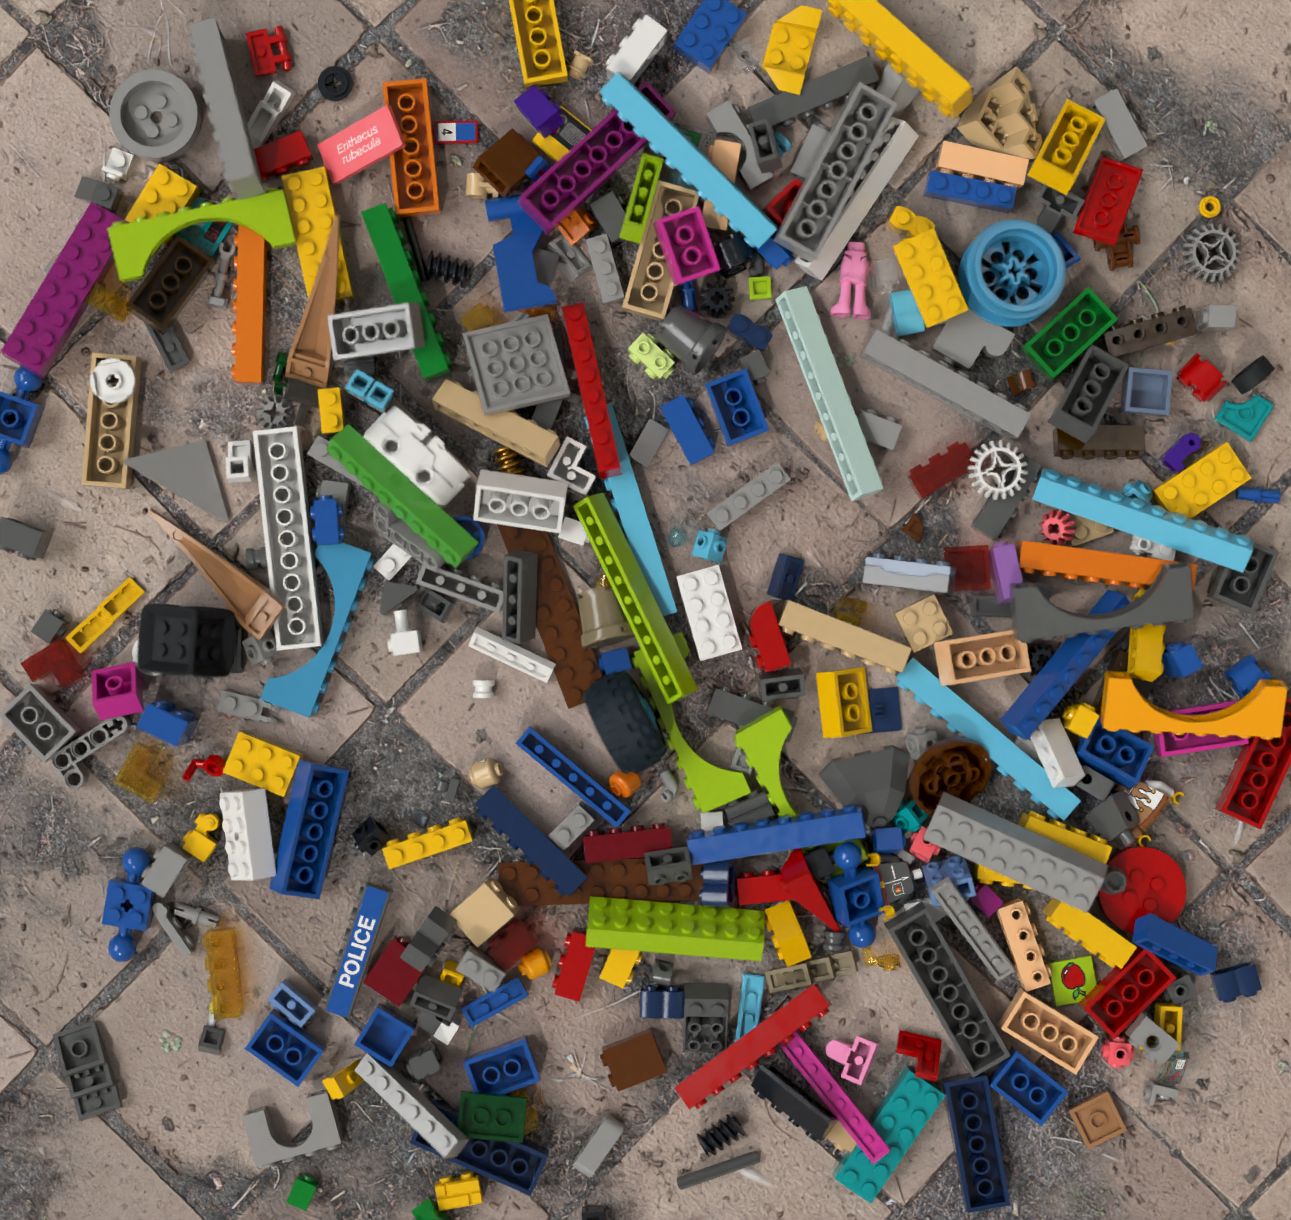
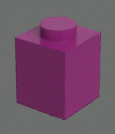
(985, 899)

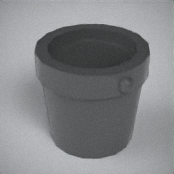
(1114, 881)

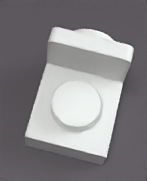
(118, 165)

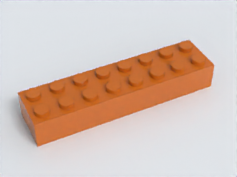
(1090, 565)

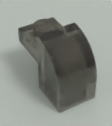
(305, 395)

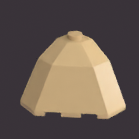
(1004, 118)

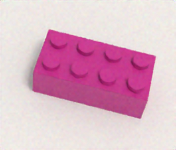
(1171, 744)

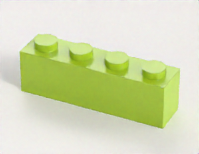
(641, 198)

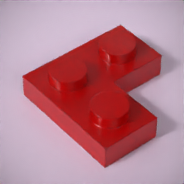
(924, 1049)

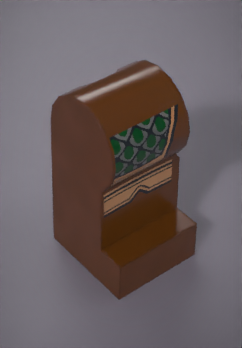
(1021, 382)

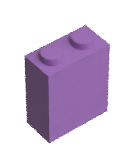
(1004, 570)

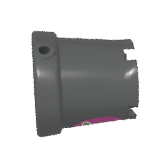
(690, 338)

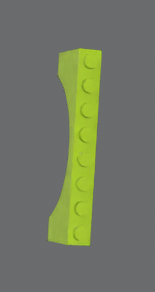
(138, 241)
(763, 744)
(710, 783)

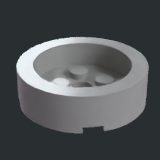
(137, 102)

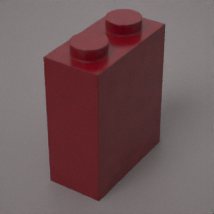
(391, 974)

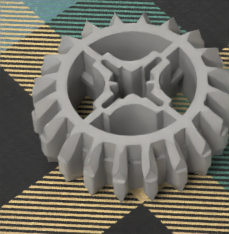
(1203, 248)

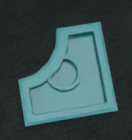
(1244, 418)

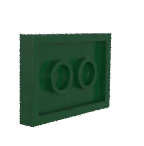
(492, 1116)

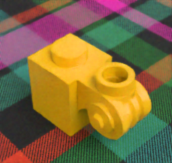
(199, 841)

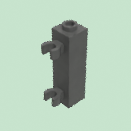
(547, 412)

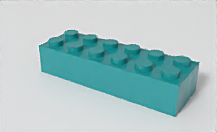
(898, 1122)

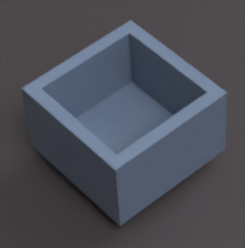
(1146, 392)

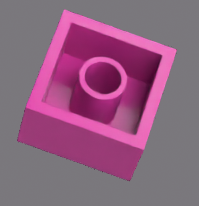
(117, 691)

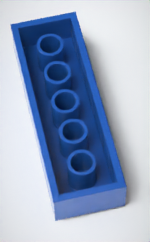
(309, 829)

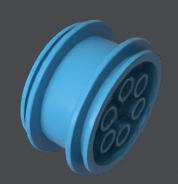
(1023, 240)

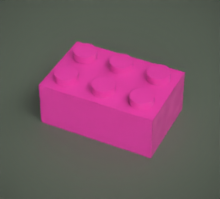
(686, 246)

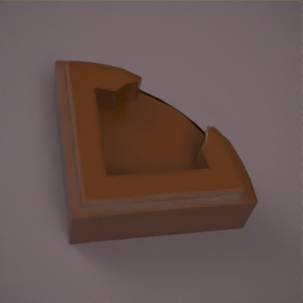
(914, 528)

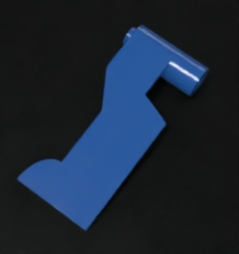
(515, 257)

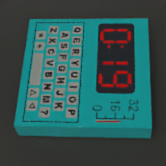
(206, 235)

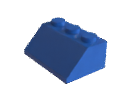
(736, 407)

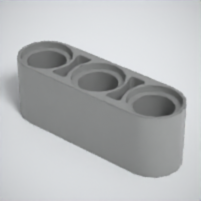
(598, 1145)

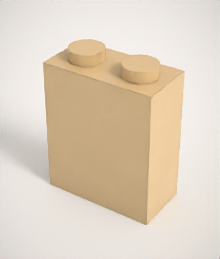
(484, 911)

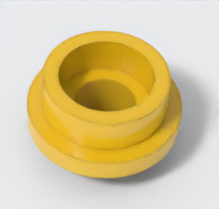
(1215, 204)

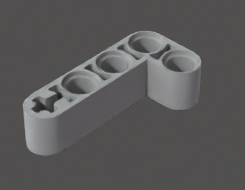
(401, 535)
(93, 745)

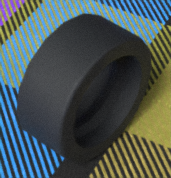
(1252, 374)

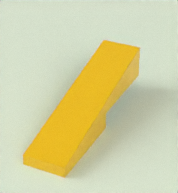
(104, 616)

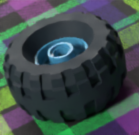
(625, 722)

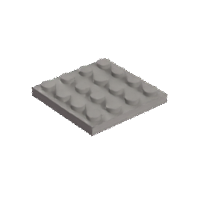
(516, 365)

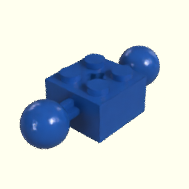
(25, 412)
(855, 895)
(116, 912)

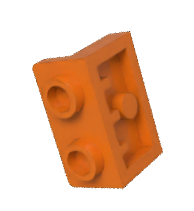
(577, 225)

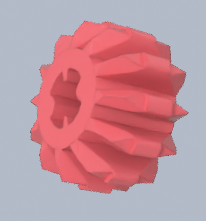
(1049, 527)

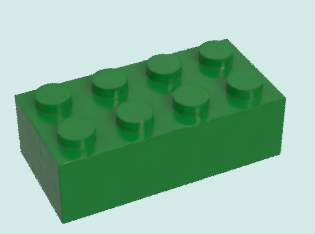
(1068, 333)

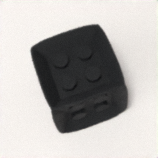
(186, 640)

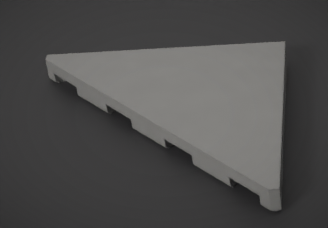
(185, 472)

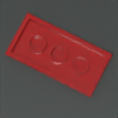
(1108, 201)

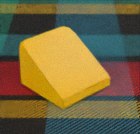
(451, 975)

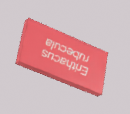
(361, 145)

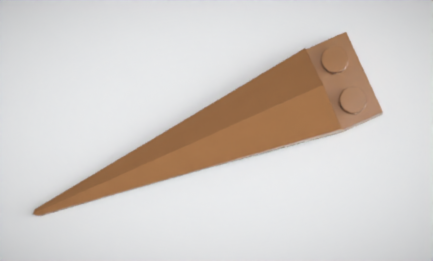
(312, 349)
(248, 599)

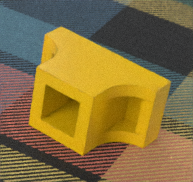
(343, 1081)

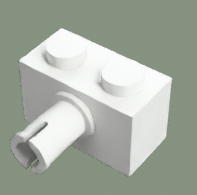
(404, 639)

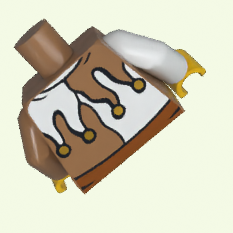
(1148, 802)

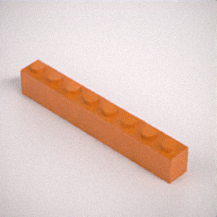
(249, 307)

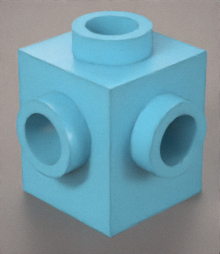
(1138, 490)
(710, 545)

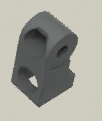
(662, 972)

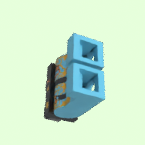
(369, 394)

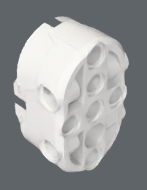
(417, 455)

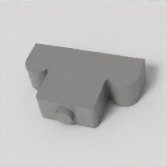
(965, 336)

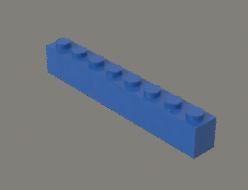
(1060, 673)
(776, 835)

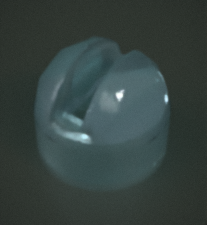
(676, 538)

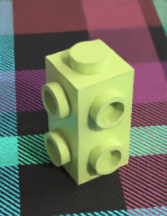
(657, 362)

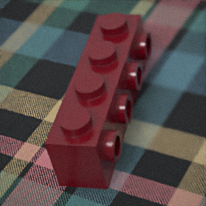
(626, 844)

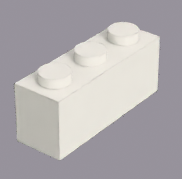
(1057, 754)

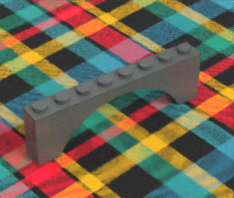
(1165, 600)

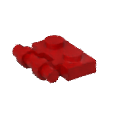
(261, 51)

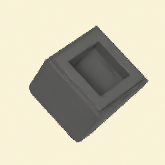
(211, 1040)

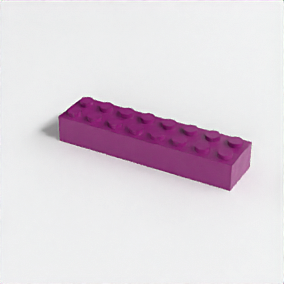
(586, 167)
(63, 293)

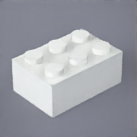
(638, 49)

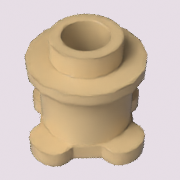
(579, 65)

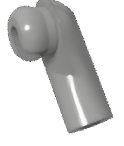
(670, 788)

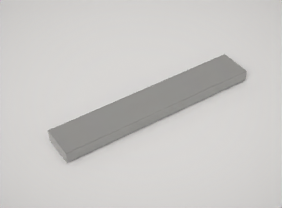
(972, 928)

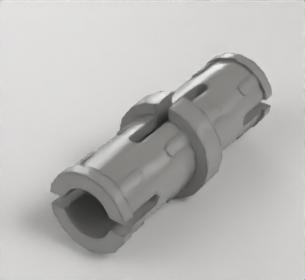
(196, 915)

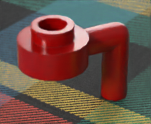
(212, 765)

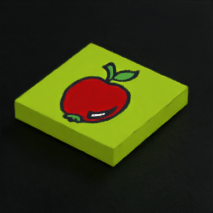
(1072, 979)

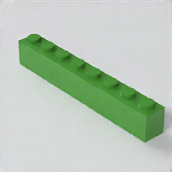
(401, 496)

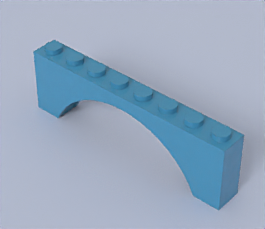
(302, 688)

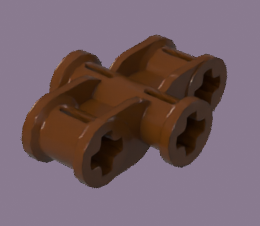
(1122, 248)

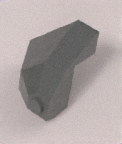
(870, 781)

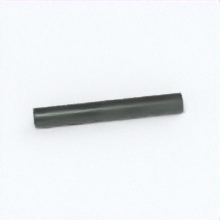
(416, 249)

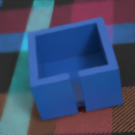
(385, 1035)

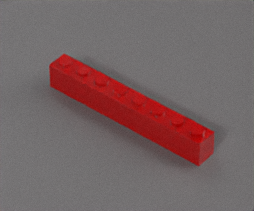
(592, 390)
(752, 1046)

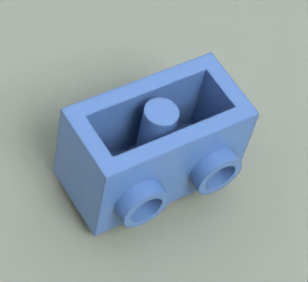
(292, 1003)

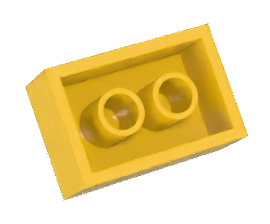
(163, 193)
(262, 763)

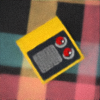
(563, 138)

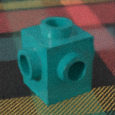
(909, 817)

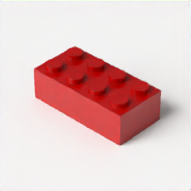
(1127, 991)

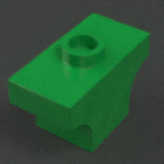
(429, 1211)

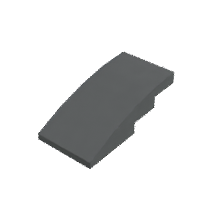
(87, 1070)

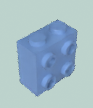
(958, 872)

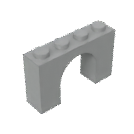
(269, 1148)

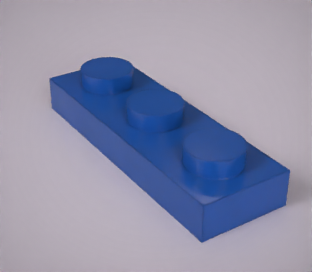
(493, 1003)

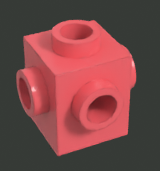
(920, 849)
(1110, 1049)

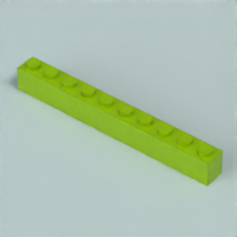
(635, 598)

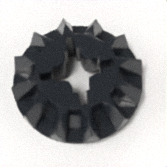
(326, 78)

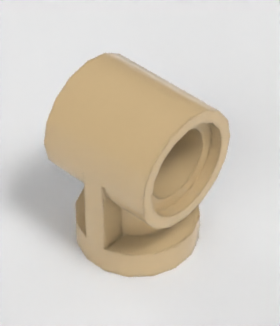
(478, 187)

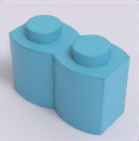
(905, 314)

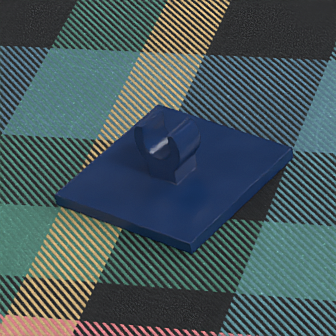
(884, 709)

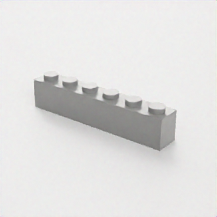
(412, 1106)

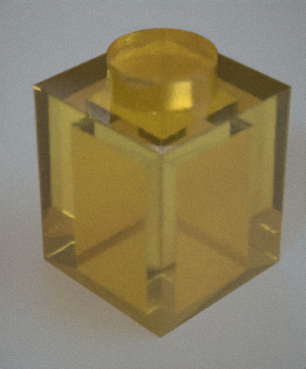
(477, 318)

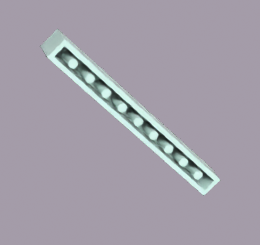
(829, 393)

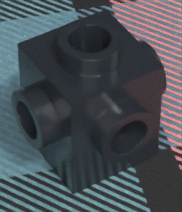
(370, 836)

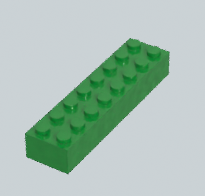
(404, 286)

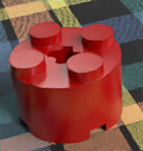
(1201, 378)

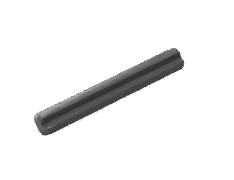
(718, 1170)

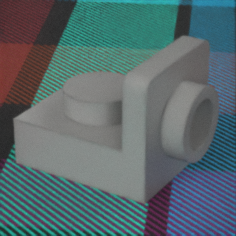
(1163, 1091)

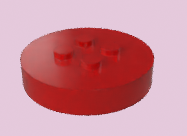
(1151, 887)

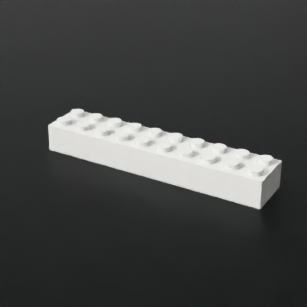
(288, 536)

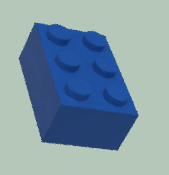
(709, 33)
(168, 722)
(1114, 754)
(285, 1047)
(503, 1067)
(1027, 1086)

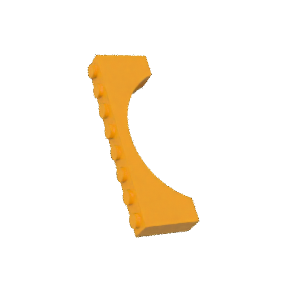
(1254, 715)

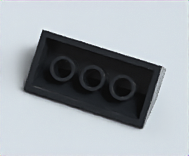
(794, 1102)

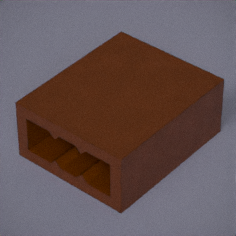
(506, 162)
(633, 1060)

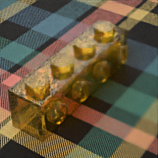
(223, 972)

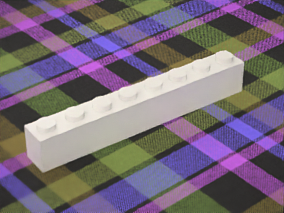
(880, 167)

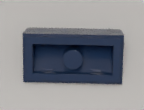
(785, 577)

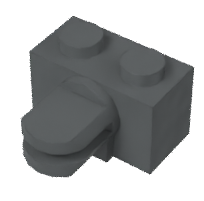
(1056, 207)

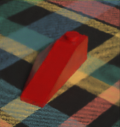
(805, 889)

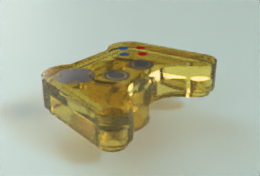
(847, 610)

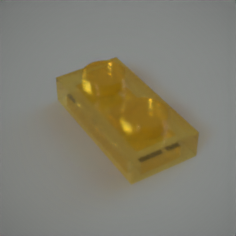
(108, 302)

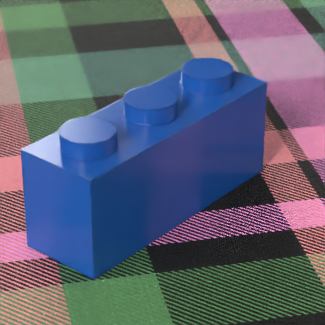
(688, 429)
(1180, 659)

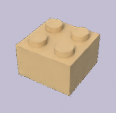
(922, 623)

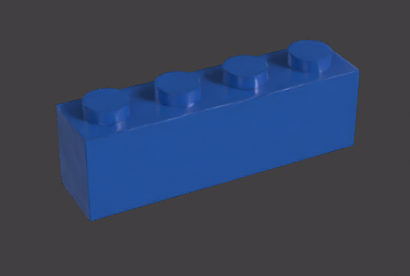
(969, 191)
(1175, 944)

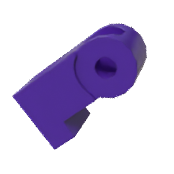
(1179, 451)

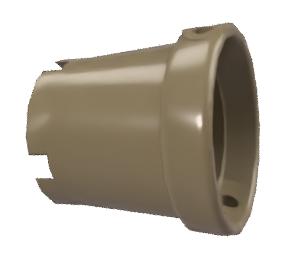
(602, 618)

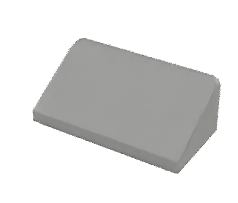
(571, 260)
(648, 443)

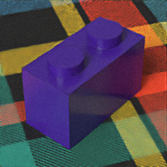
(539, 111)

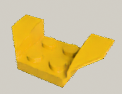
(791, 48)

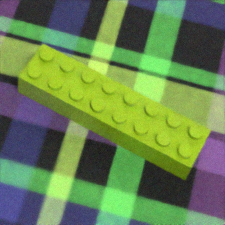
(675, 928)

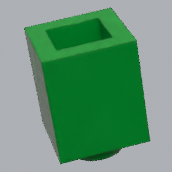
(302, 1191)

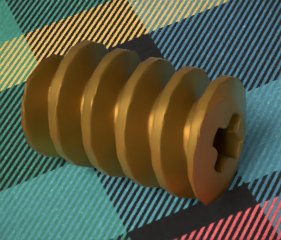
(508, 461)

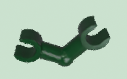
(281, 362)

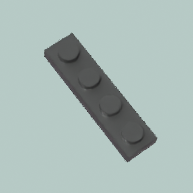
(169, 348)

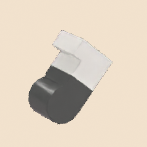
(438, 1027)

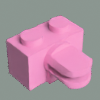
(855, 1057)

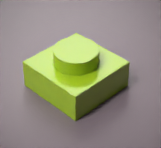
(759, 288)

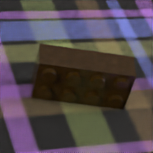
(170, 284)

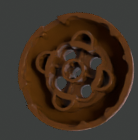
(950, 767)

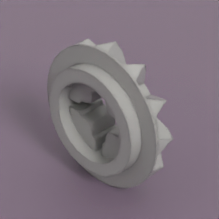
(282, 407)

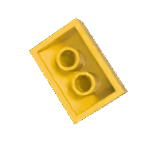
(843, 702)

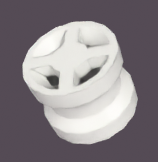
(483, 688)

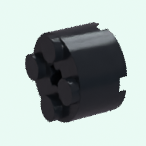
(732, 256)

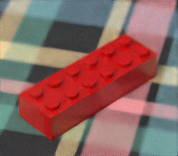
(1258, 776)

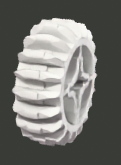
(999, 480)

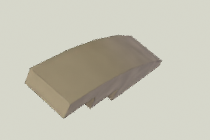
(811, 971)

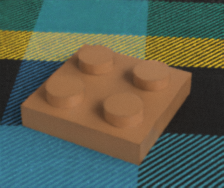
(1097, 1119)

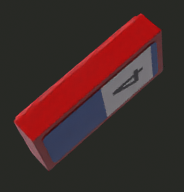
(455, 132)

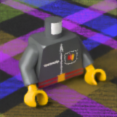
(894, 881)

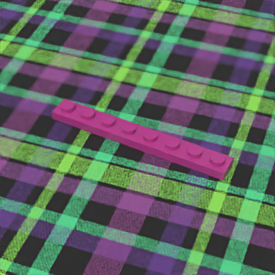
(835, 1098)

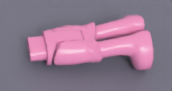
(853, 271)

